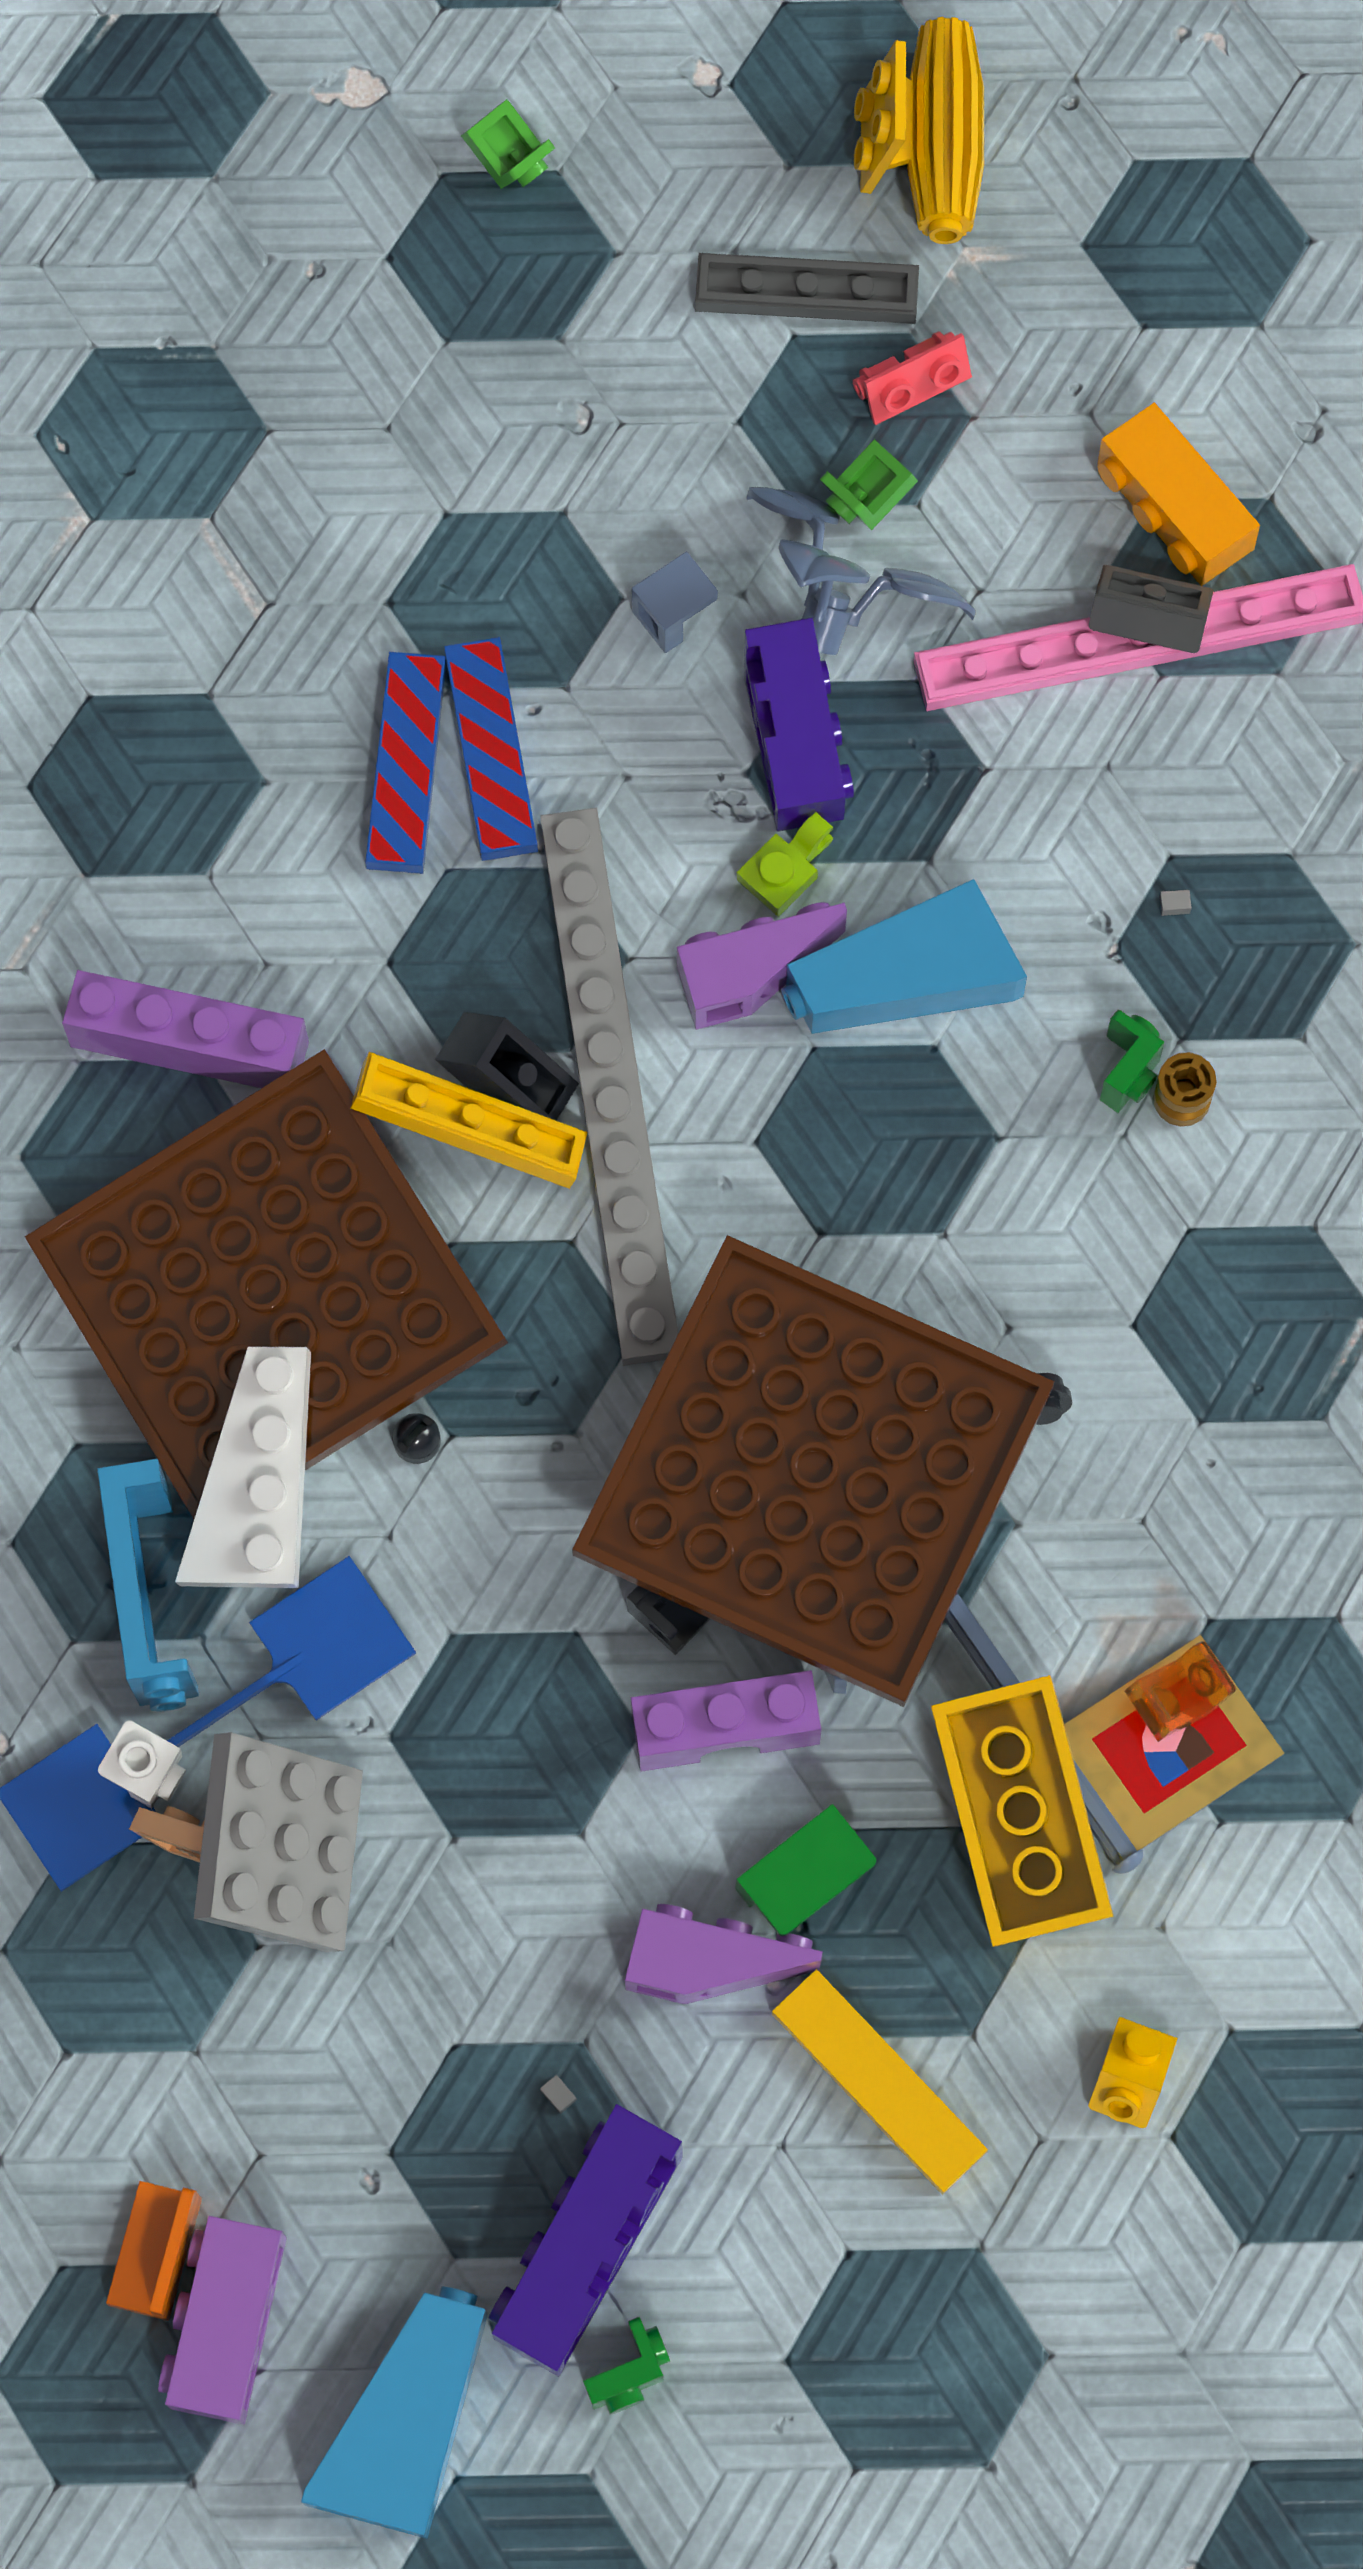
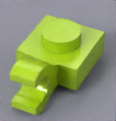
(783, 870)

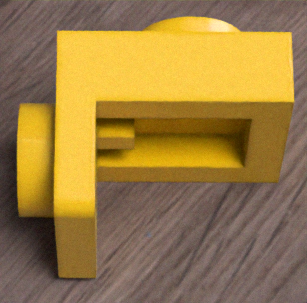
(1132, 2073)

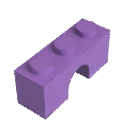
(757, 1712)

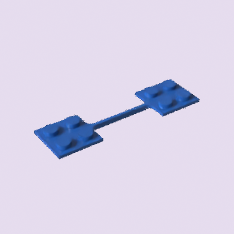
(322, 1643)

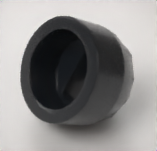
(424, 1445)

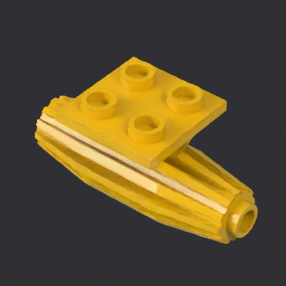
(928, 124)

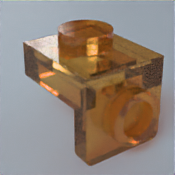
(1181, 1691)

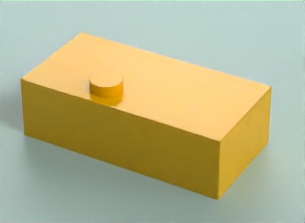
(1022, 1811)

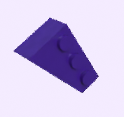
(794, 723)

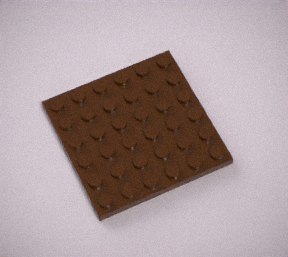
(265, 1235)
(814, 1470)

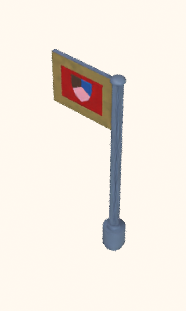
(1127, 1778)

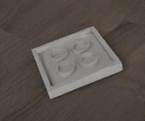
(278, 1843)

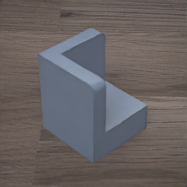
(672, 598)

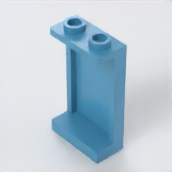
(129, 1494)

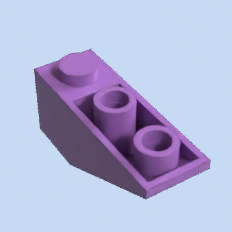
(743, 969)
(701, 1961)

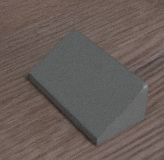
(1150, 609)

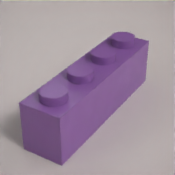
(182, 1030)

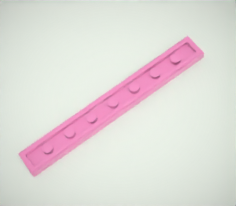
(1075, 652)

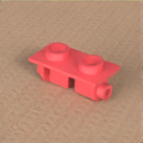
(926, 372)

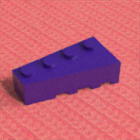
(587, 2240)

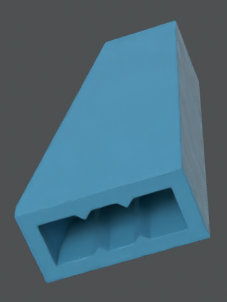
(909, 966)
(403, 2428)

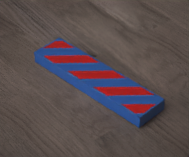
(491, 749)
(406, 762)

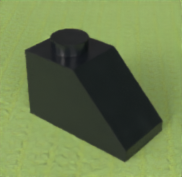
(505, 1064)

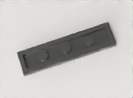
(807, 288)

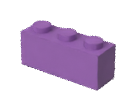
(223, 2319)

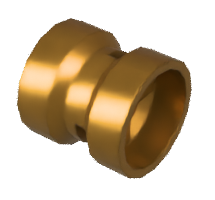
(1181, 1102)

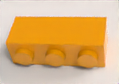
(1176, 495)

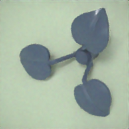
(814, 565)

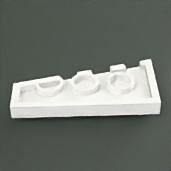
(255, 1486)

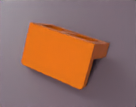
(154, 2250)

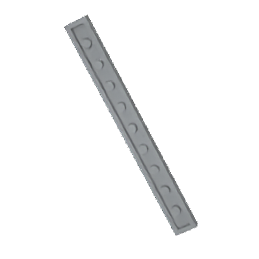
(610, 1086)

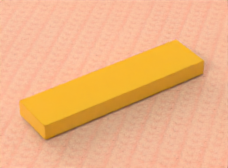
(469, 1120)
(879, 2082)

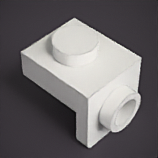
(143, 1764)

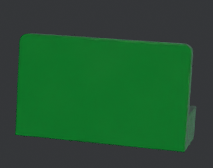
(806, 1871)

